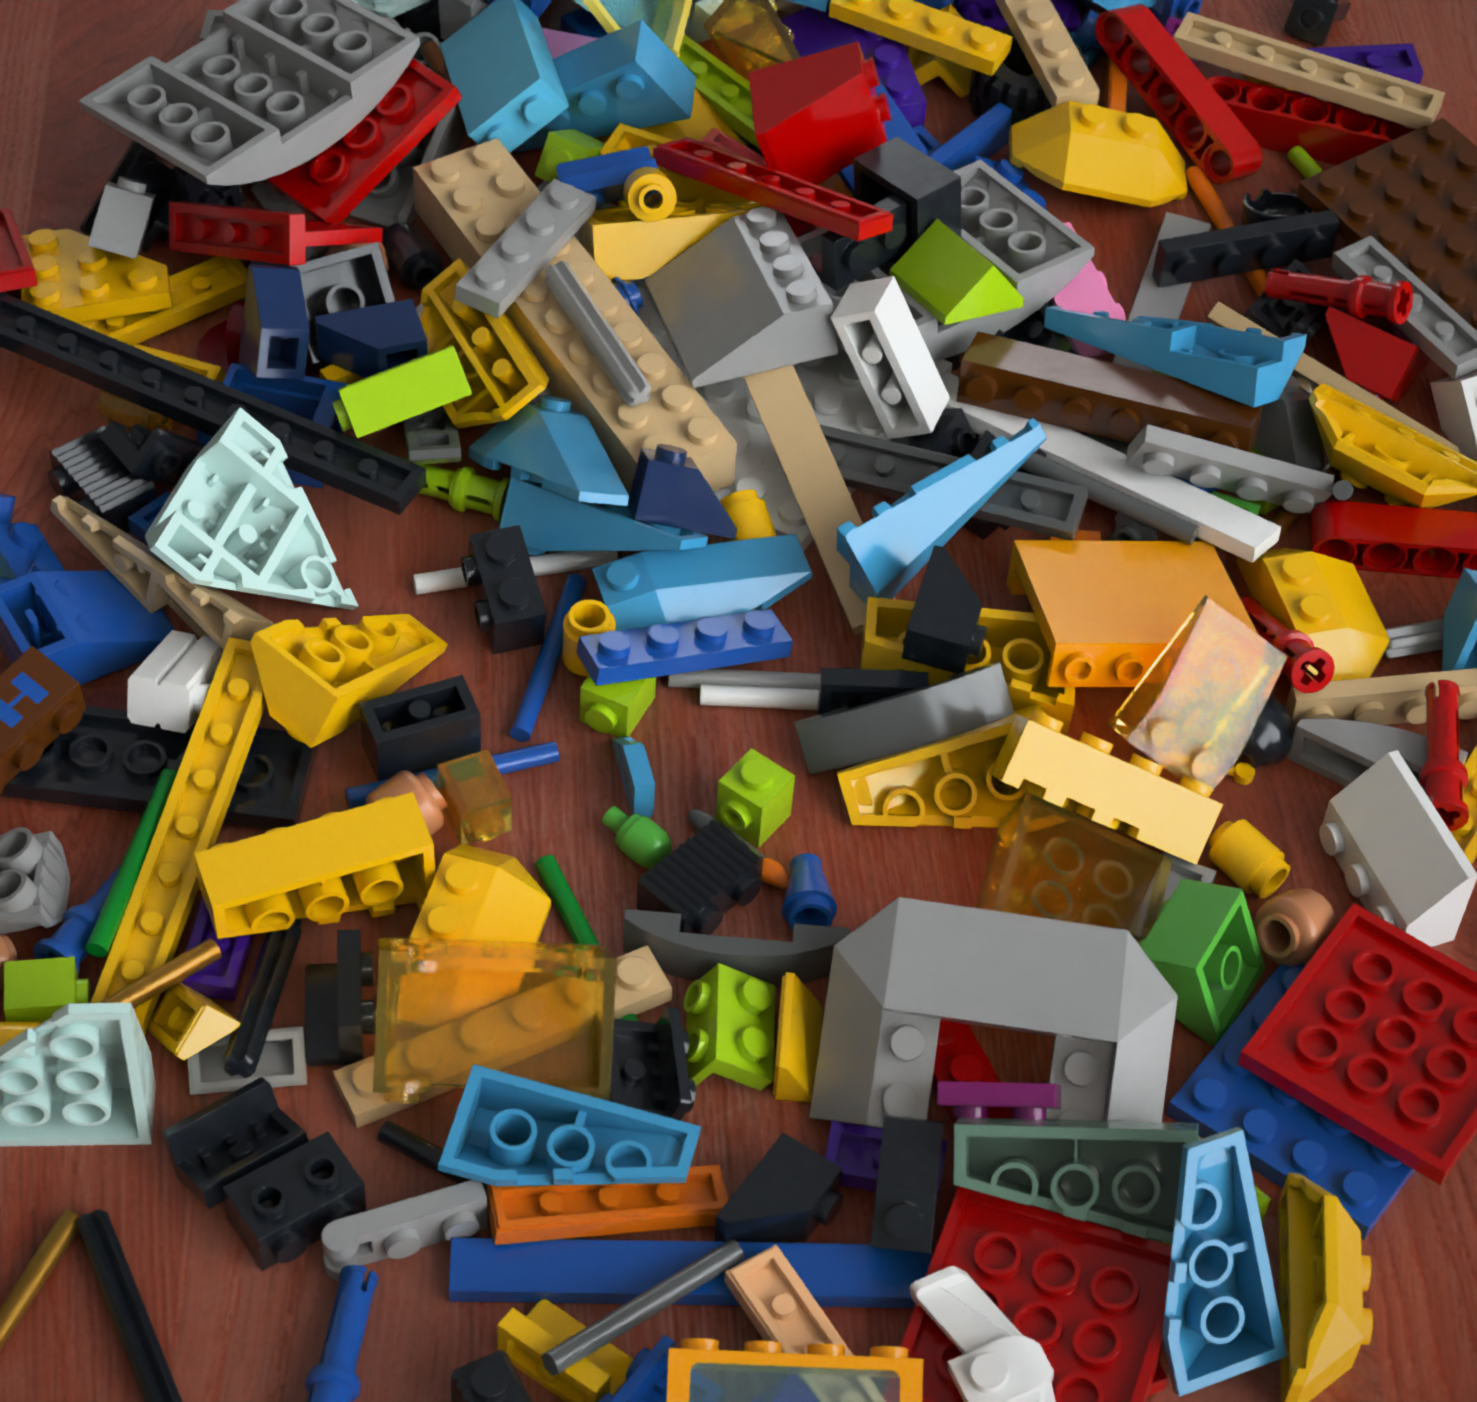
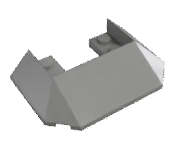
(994, 971)

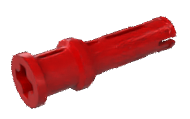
(1359, 296)
(1297, 642)
(1443, 774)

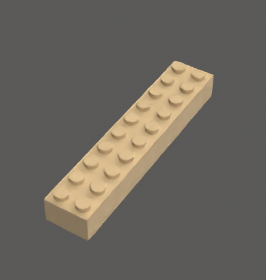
(467, 207)

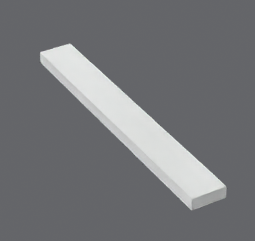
(1219, 520)

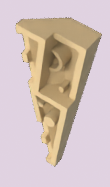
(154, 582)

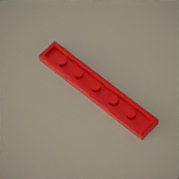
(774, 189)

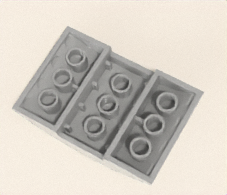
(260, 90)
(1013, 234)

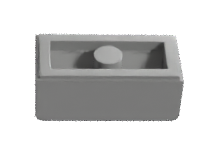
(280, 1064)

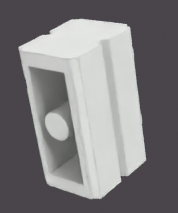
(173, 682)

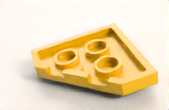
(92, 282)

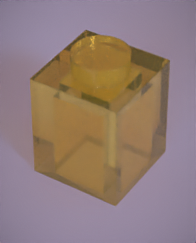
(475, 797)

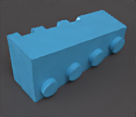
(620, 80)

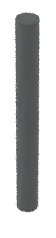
(1114, 499)
(642, 1307)

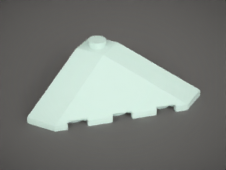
(78, 1080)

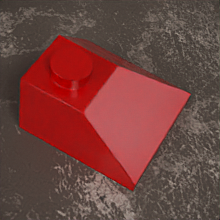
(1374, 357)

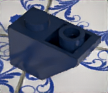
(274, 323)
(371, 337)

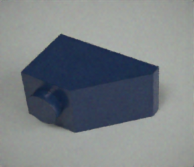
(675, 493)

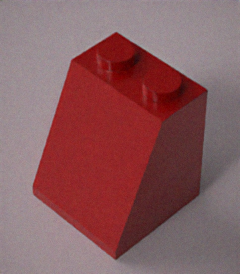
(818, 112)

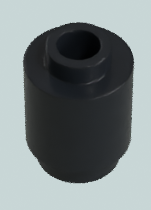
(411, 255)

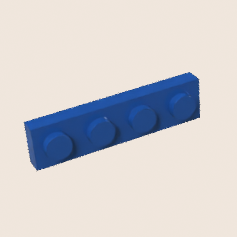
(683, 647)

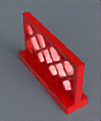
(256, 233)

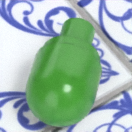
(638, 837)

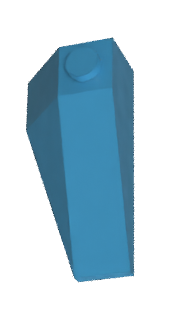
(554, 448)
(564, 524)
(701, 581)
(1220, 1279)

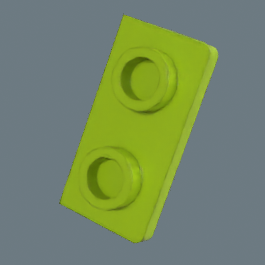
(731, 1027)

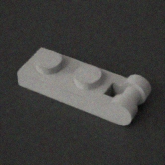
(404, 1227)

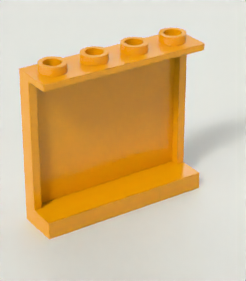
(1115, 602)

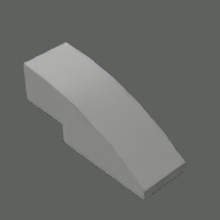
(1349, 748)

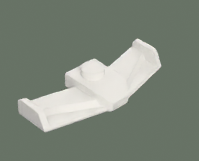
(996, 1357)

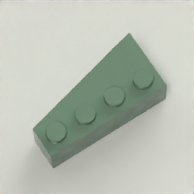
(1080, 1168)

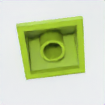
(953, 278)

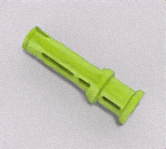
(466, 489)

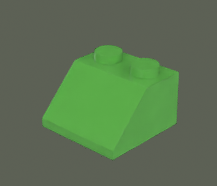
(1206, 955)

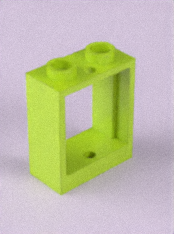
(402, 392)

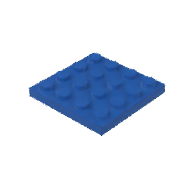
(1281, 1130)

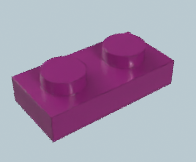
(975, 1098)

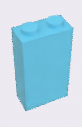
(504, 74)

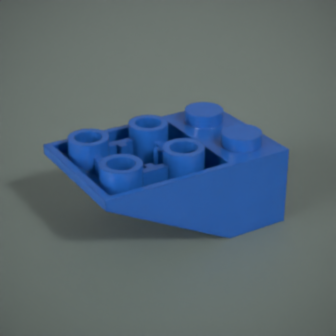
(78, 622)

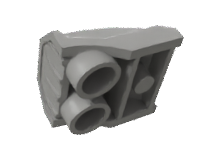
(32, 880)

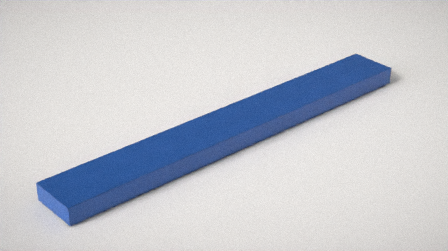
(626, 1268)

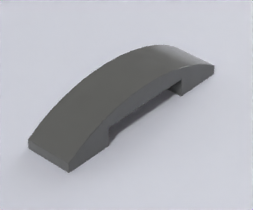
(431, 438)
(905, 720)
(694, 954)

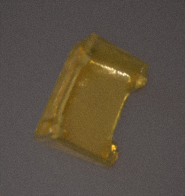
(494, 1005)

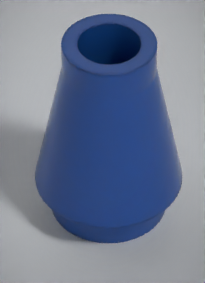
(808, 894)

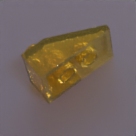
(750, 35)
(1201, 696)

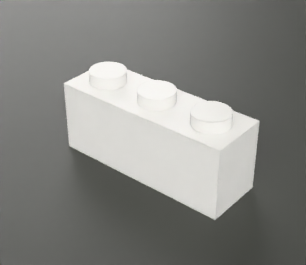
(890, 357)

